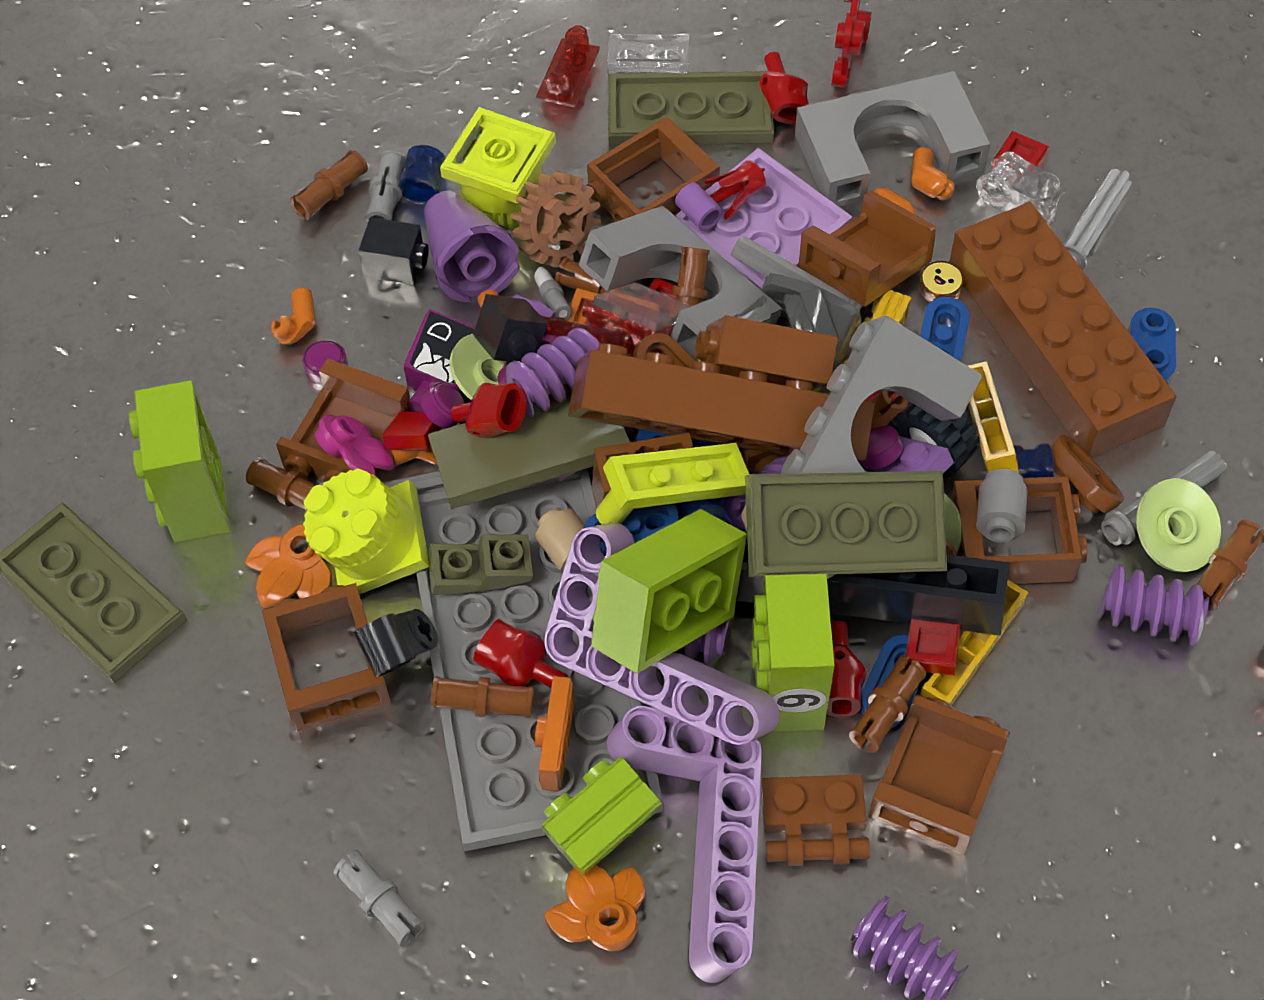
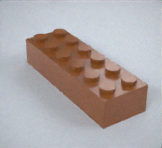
(1061, 330)
(702, 401)

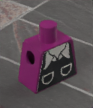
(430, 355)

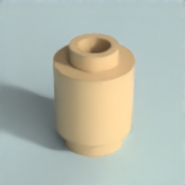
(557, 532)

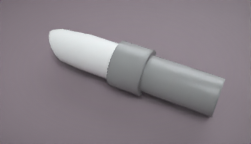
(552, 293)

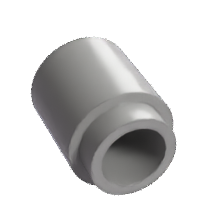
(1002, 506)

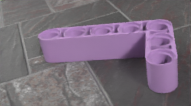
(681, 674)
(715, 826)

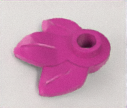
(353, 441)

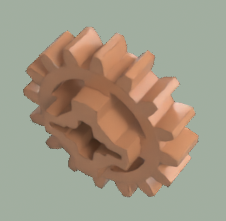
(555, 218)

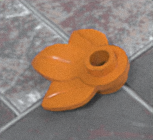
(285, 571)
(596, 901)

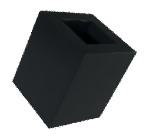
(392, 251)
(509, 328)

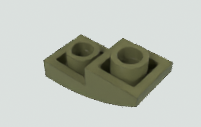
(485, 566)

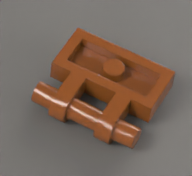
(814, 804)

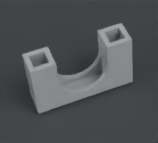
(928, 107)
(651, 247)
(887, 360)

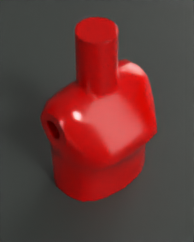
(782, 90)
(492, 410)
(514, 656)
(847, 676)

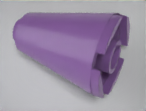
(468, 248)

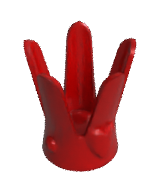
(745, 179)

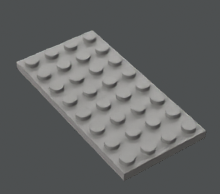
(496, 756)

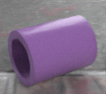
(698, 206)

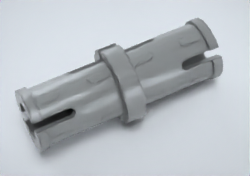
(384, 187)
(379, 898)

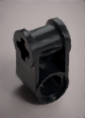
(395, 640)

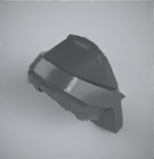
(814, 310)

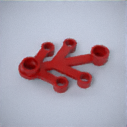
(850, 39)

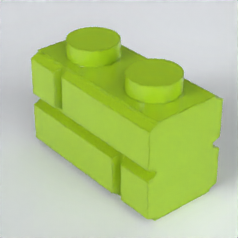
(600, 814)

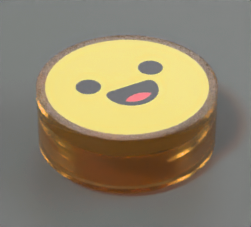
(941, 280)

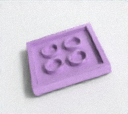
(770, 216)

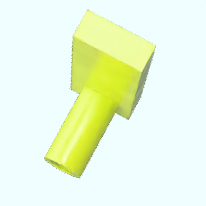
(670, 478)

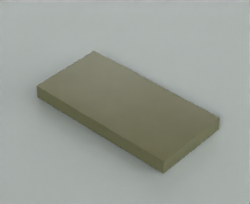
(702, 104)
(535, 452)
(845, 523)
(89, 592)

